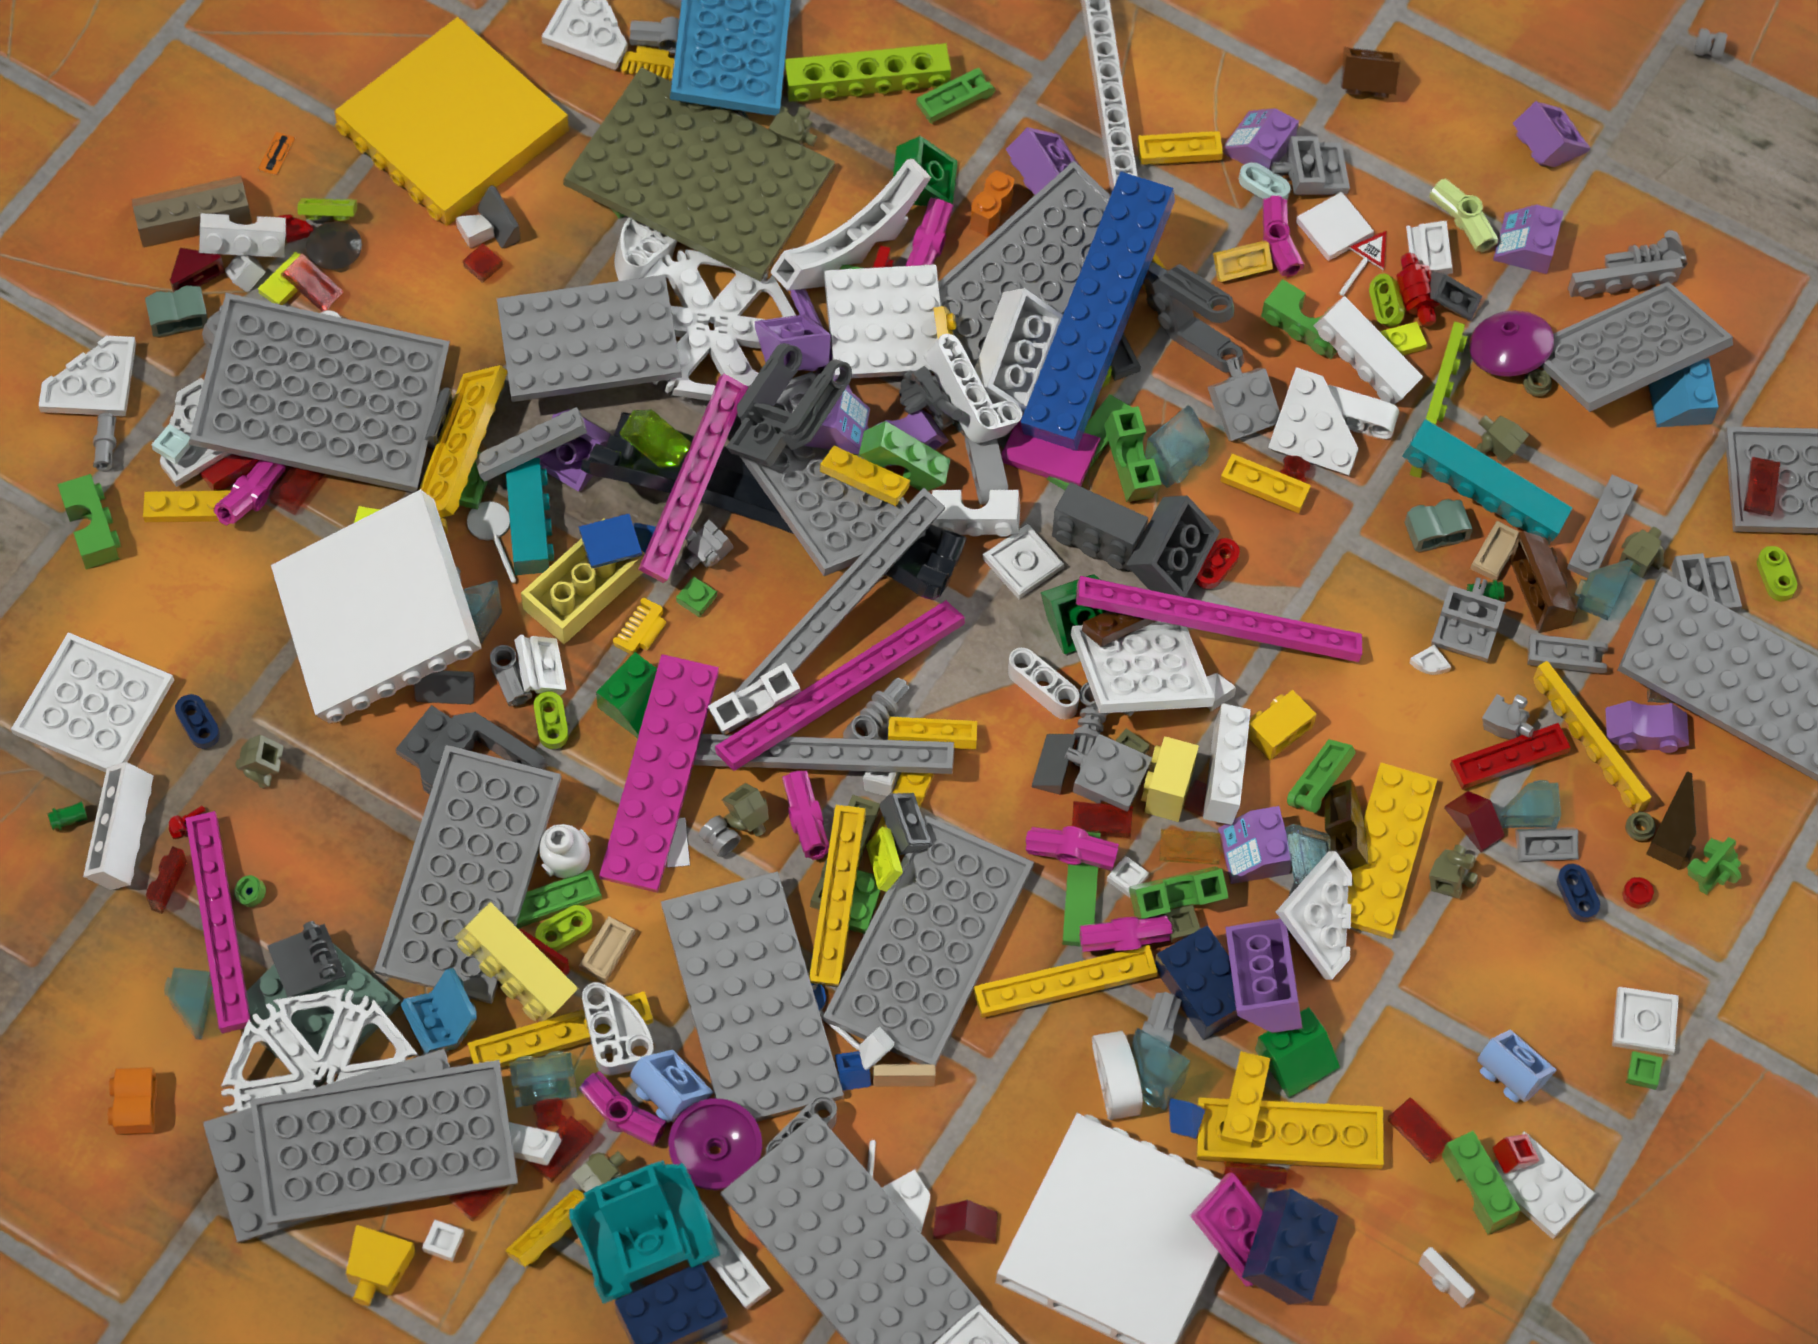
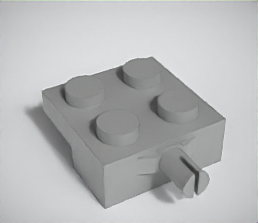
(1314, 166)
(1244, 401)
(1710, 577)
(1468, 622)
(1109, 772)

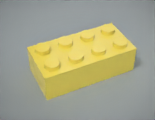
(573, 593)
(515, 963)

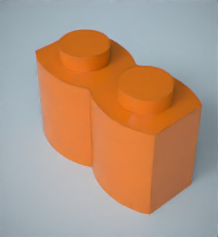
(992, 203)
(133, 1101)

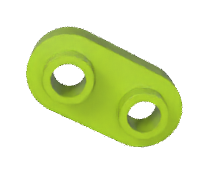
(1386, 303)
(1776, 571)
(551, 721)
(561, 927)

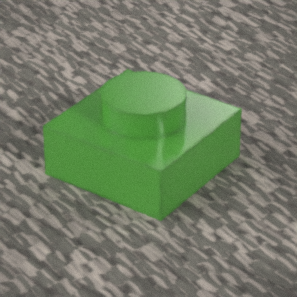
(696, 596)
(1644, 1070)

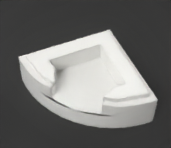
(1430, 661)

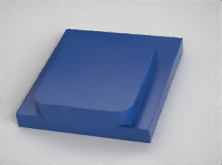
(610, 541)

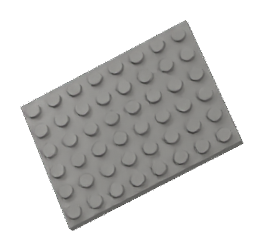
(319, 393)

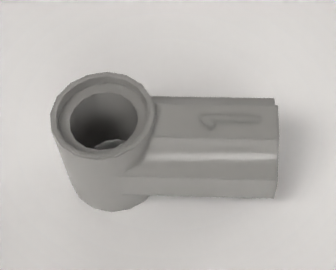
(657, 34)
(509, 676)
(1162, 1017)

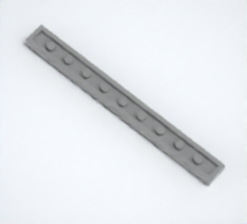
(852, 586)
(842, 755)

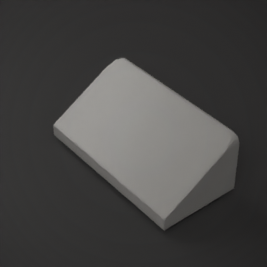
(1547, 843)

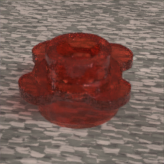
(1297, 463)
(549, 1105)

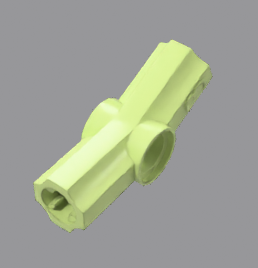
(1457, 204)

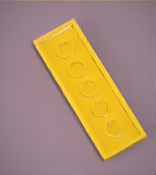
(462, 437)
(1393, 835)
(1298, 1135)

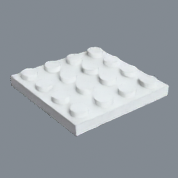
(882, 318)
(1145, 670)
(92, 704)

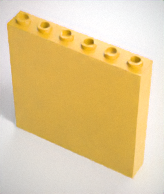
(451, 121)

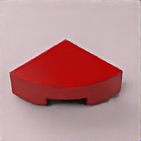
(296, 228)

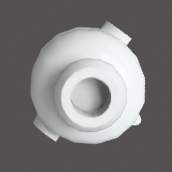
(564, 851)

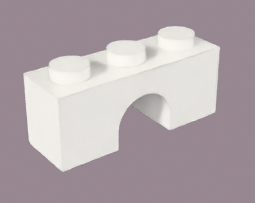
(222, 236)
(997, 517)
(765, 694)

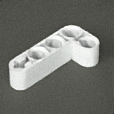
(960, 382)

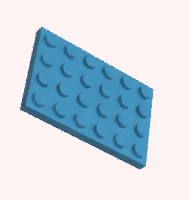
(731, 54)

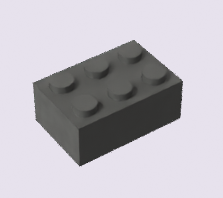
(1097, 526)
(1173, 546)

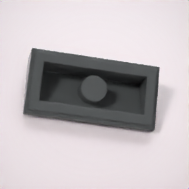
(498, 214)
(1454, 295)
(439, 416)
(446, 687)
(1052, 765)
(906, 822)

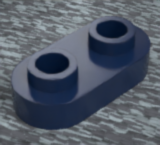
(198, 723)
(1579, 894)

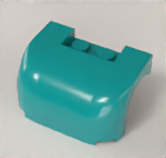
(642, 1227)

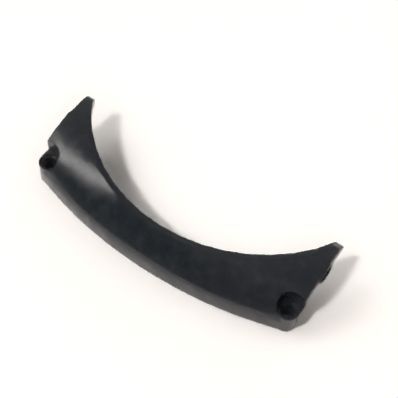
(732, 487)

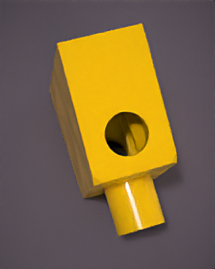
(376, 1263)

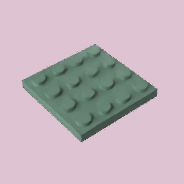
(315, 1022)

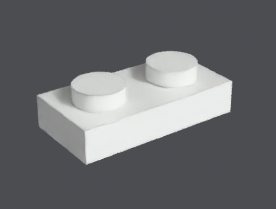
(533, 1143)

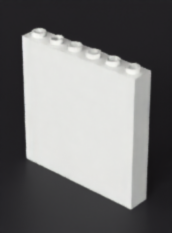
(375, 607)
(1114, 1237)

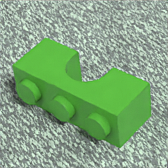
(1284, 311)
(891, 446)
(1136, 473)
(95, 541)
(1176, 891)
(1491, 1197)

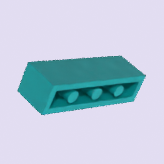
(528, 519)

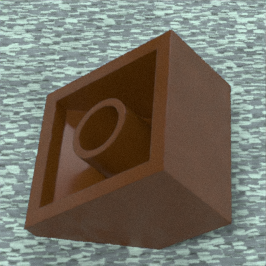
(1370, 72)

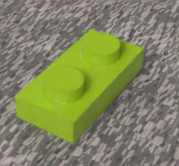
(316, 208)

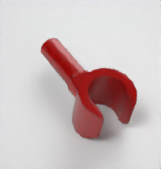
(177, 823)

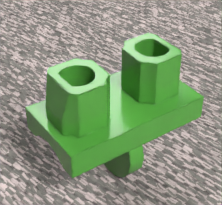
(1719, 868)

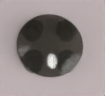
(334, 246)

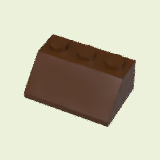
(1542, 582)

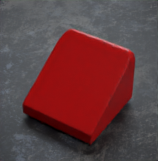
(1515, 1153)

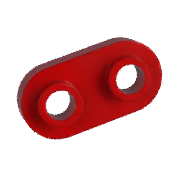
(1216, 565)

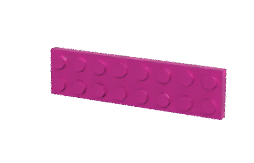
(659, 773)

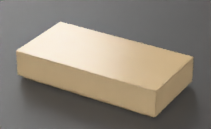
(1495, 551)
(606, 949)
(904, 1075)

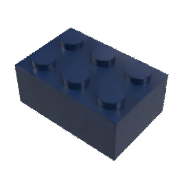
(1201, 977)
(1290, 1246)
(673, 1310)

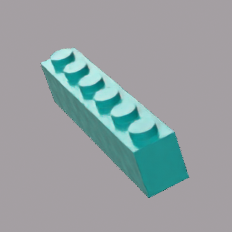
(1486, 481)

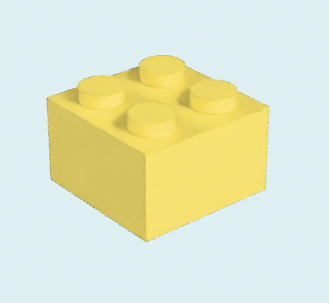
(1169, 778)

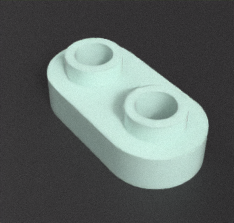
(1263, 182)

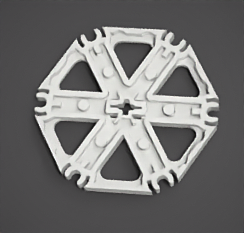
(725, 312)
(298, 1054)

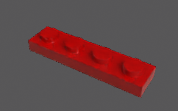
(1510, 756)

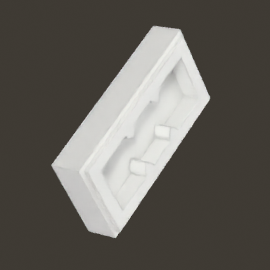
(1446, 1278)

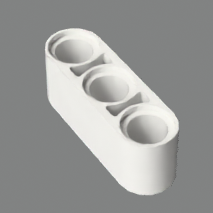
(1366, 413)
(1049, 695)

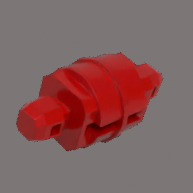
(1416, 289)

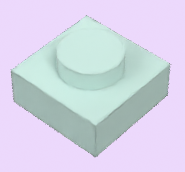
(171, 444)

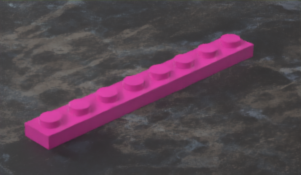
(693, 479)
(218, 922)

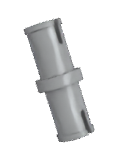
(104, 442)

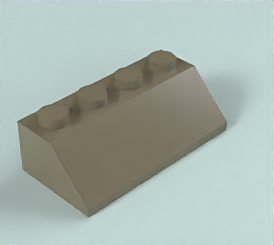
(177, 212)

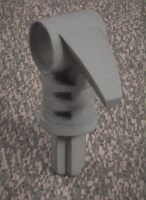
(1666, 248)
(877, 711)
(1091, 722)

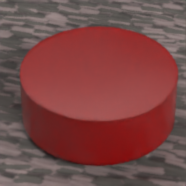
(1638, 892)

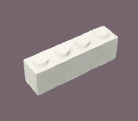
(1367, 351)
(1226, 764)
(118, 826)

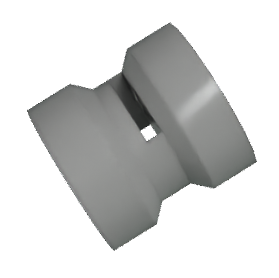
(1704, 42)
(719, 836)

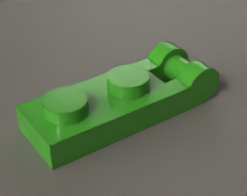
(954, 95)
(1320, 775)

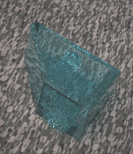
(1603, 588)
(1533, 807)
(190, 997)

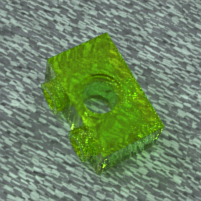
(655, 438)

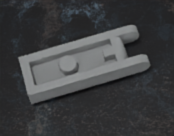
(1566, 653)

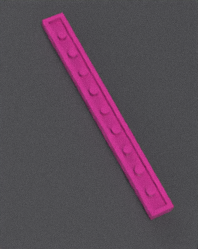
(1219, 619)
(839, 685)

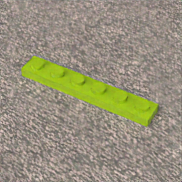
(1443, 386)

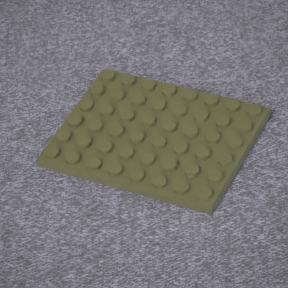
(699, 175)

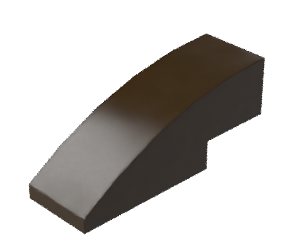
(1346, 824)

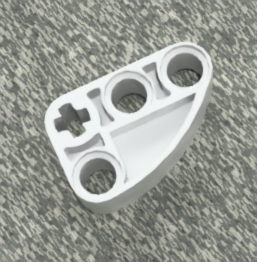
(640, 250)
(626, 1030)
(1117, 1075)

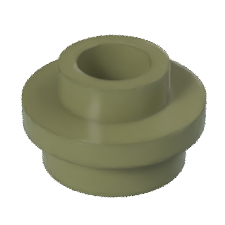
(1541, 377)
(1643, 819)

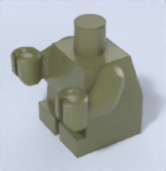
(793, 127)
(1501, 437)
(1644, 550)
(258, 758)
(746, 809)
(1449, 872)
(598, 1170)

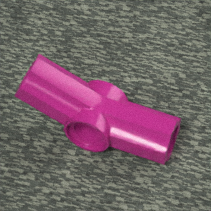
(931, 235)
(1282, 248)
(249, 492)
(805, 815)
(1071, 846)
(1125, 933)
(607, 1100)

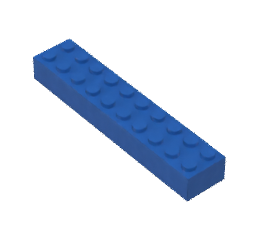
(1098, 311)

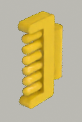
(648, 58)
(646, 632)

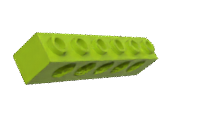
(888, 70)

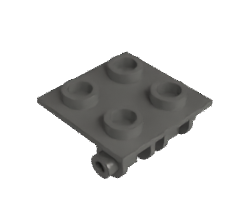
(306, 960)

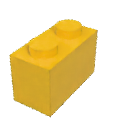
(1280, 724)

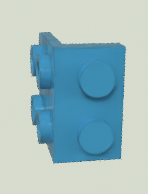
(441, 1016)

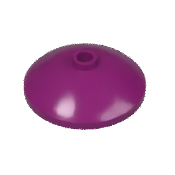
(1511, 343)
(720, 1125)

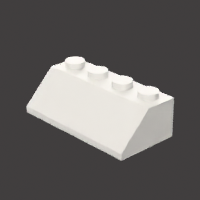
(1016, 347)

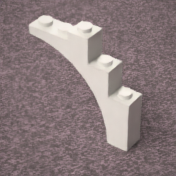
(854, 239)

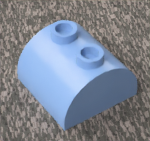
(1515, 1066)
(668, 1084)

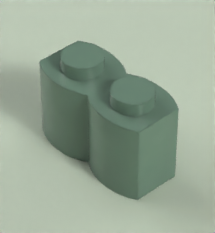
(176, 311)
(1438, 525)

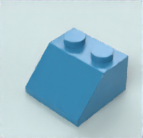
(1685, 397)

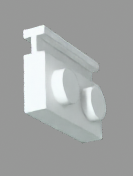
(1431, 245)
(540, 664)

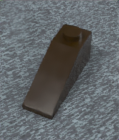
(1678, 828)

